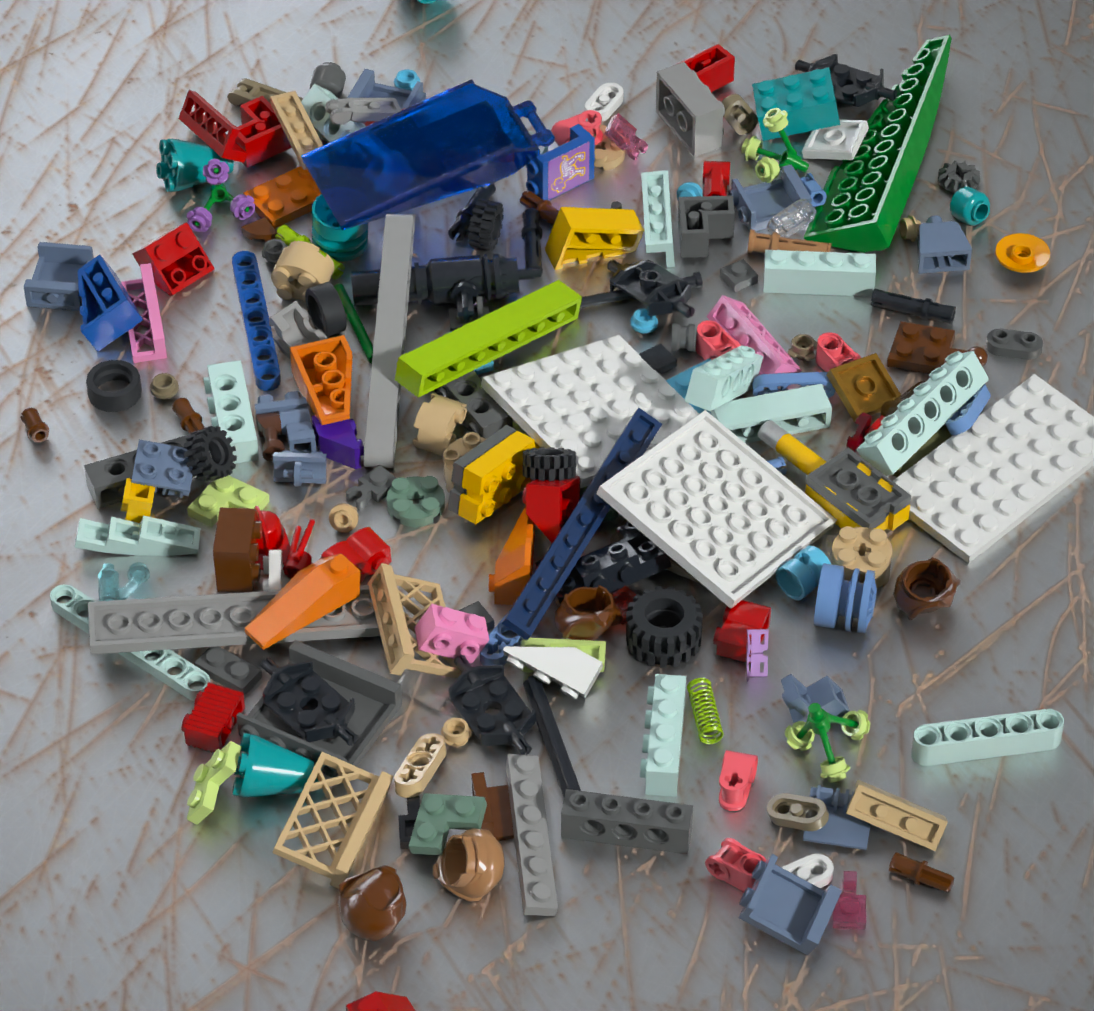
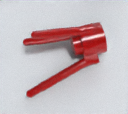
(298, 559)

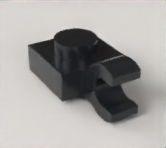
(407, 822)

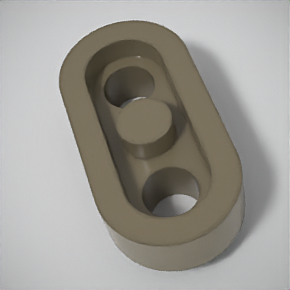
(739, 114)
(801, 812)

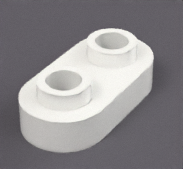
(606, 99)
(274, 567)
(813, 864)

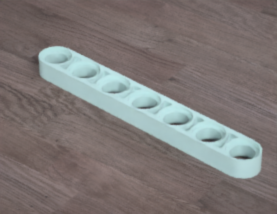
(157, 667)

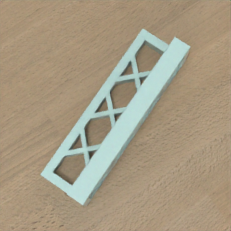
(658, 214)

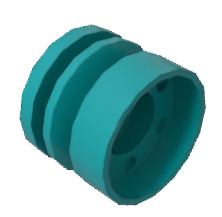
(328, 236)

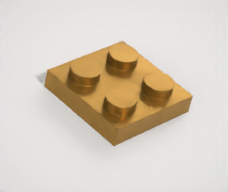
(863, 385)

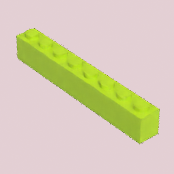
(487, 338)

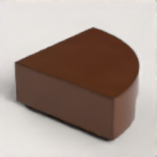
(259, 229)

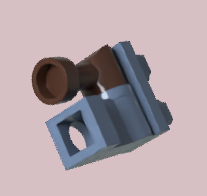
(284, 418)

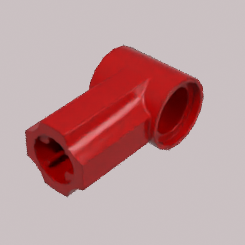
(716, 178)

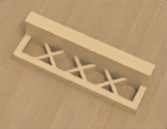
(295, 124)

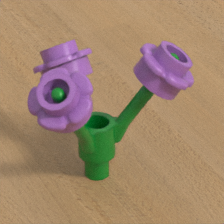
(241, 205)

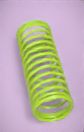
(707, 729)

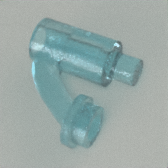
(109, 581)

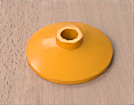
(1022, 252)

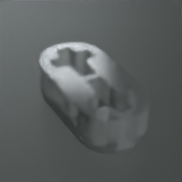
(792, 218)

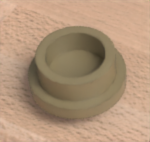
(164, 386)

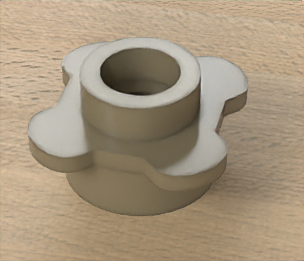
(803, 347)

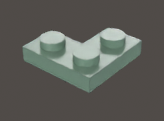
(441, 813)

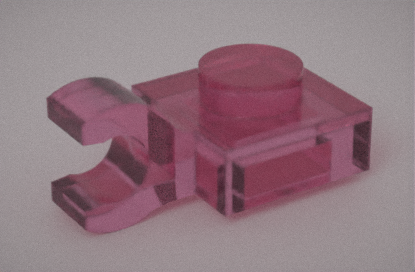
(623, 135)
(850, 908)

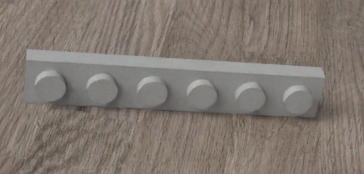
(531, 835)

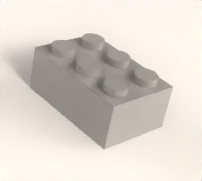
(689, 109)

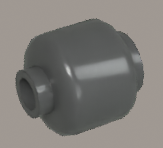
(329, 77)

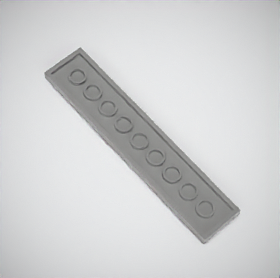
(210, 622)

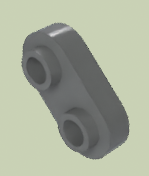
(1014, 344)

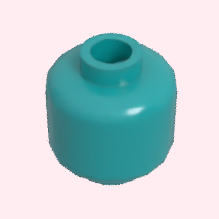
(970, 206)

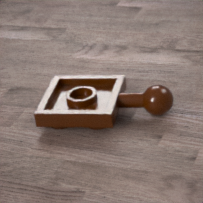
(925, 348)

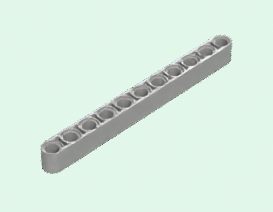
(389, 340)

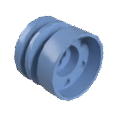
(844, 598)

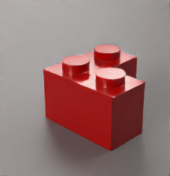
(260, 132)

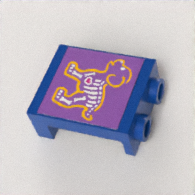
(563, 167)

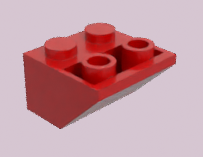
(713, 66)
(175, 259)

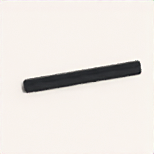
(551, 735)

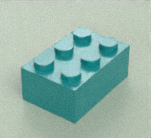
(804, 96)

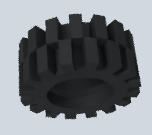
(485, 224)
(199, 458)
(549, 463)

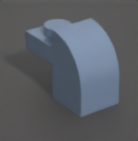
(823, 692)

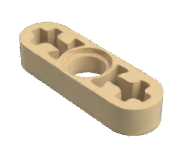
(413, 779)

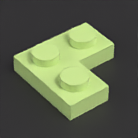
(225, 493)
(209, 778)

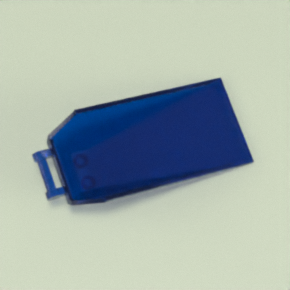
(426, 154)

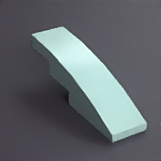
(146, 538)

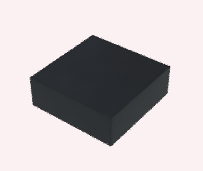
(659, 359)

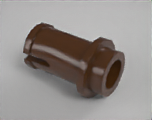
(36, 429)

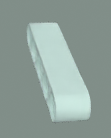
(987, 737)

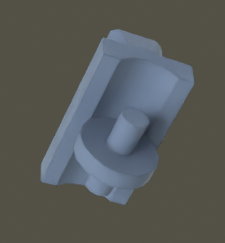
(300, 467)

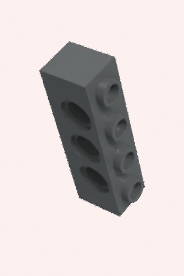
(483, 412)
(108, 477)
(626, 821)

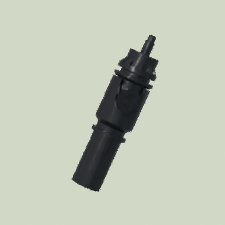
(451, 281)

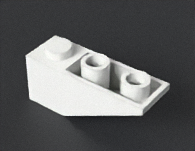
(562, 665)

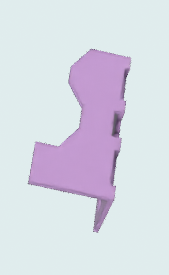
(756, 653)

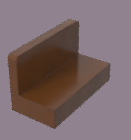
(498, 810)

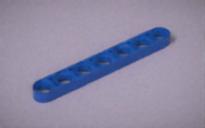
(255, 329)

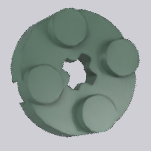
(430, 497)

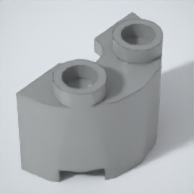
(294, 328)

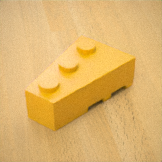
(592, 233)

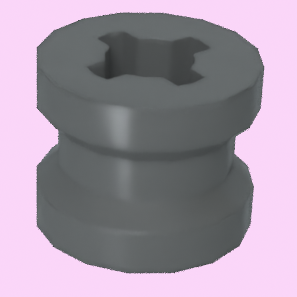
(683, 337)

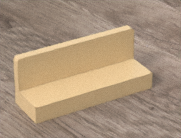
(897, 815)

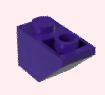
(339, 442)

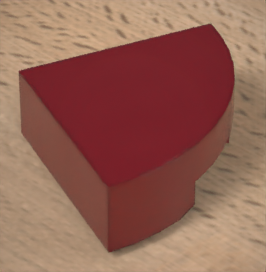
(857, 439)

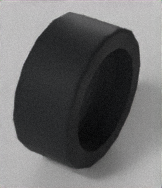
(326, 309)
(117, 400)

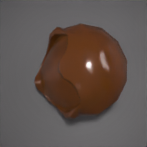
(925, 587)
(586, 613)
(372, 903)

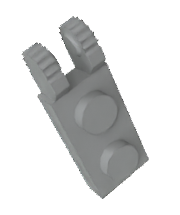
(361, 109)

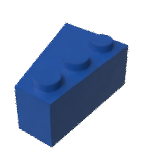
(105, 304)

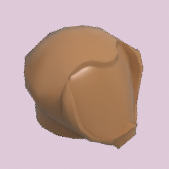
(470, 864)

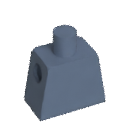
(942, 247)

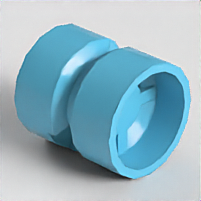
(802, 573)

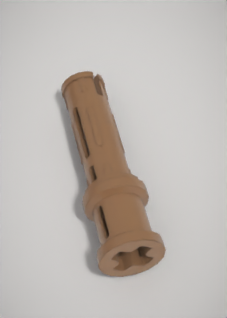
(760, 242)

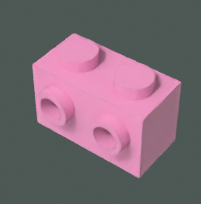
(451, 633)

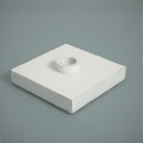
(836, 142)

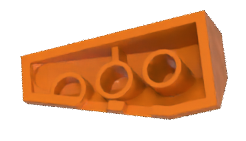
(324, 377)
(514, 563)
(305, 599)

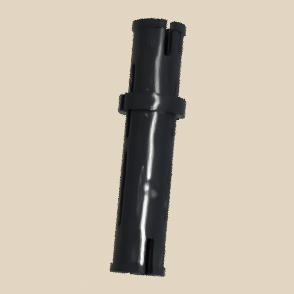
(464, 215)
(532, 234)
(924, 308)

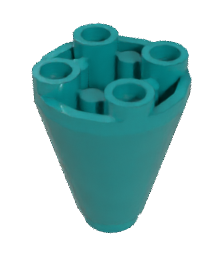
(184, 163)
(269, 769)

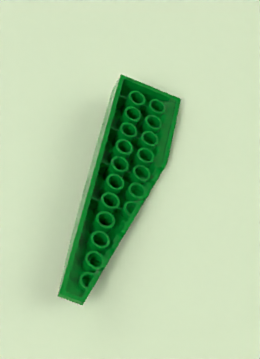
(873, 188)

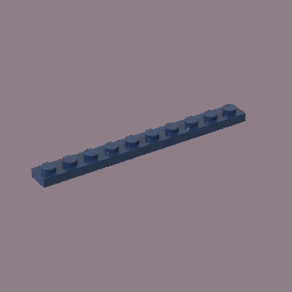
(578, 528)

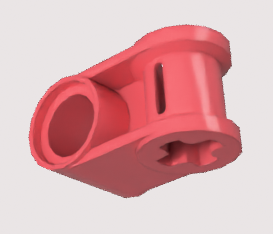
(561, 129)
(713, 340)
(833, 352)
(736, 779)
(734, 864)

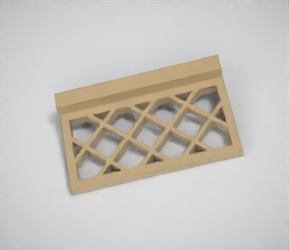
(394, 622)
(353, 836)

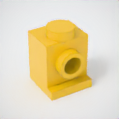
(137, 501)

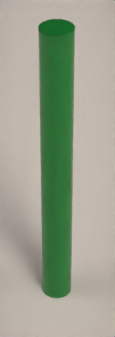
(355, 322)

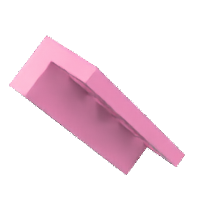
(152, 312)
(748, 331)

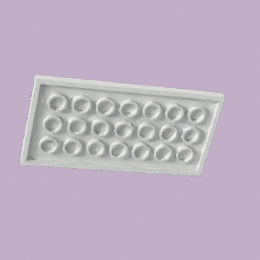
(1000, 468)

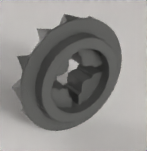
(952, 182)

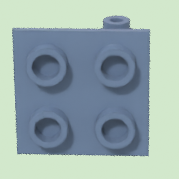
(163, 468)
(841, 827)

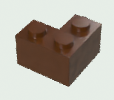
(237, 550)

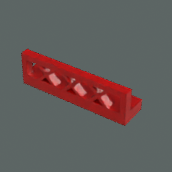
(211, 133)

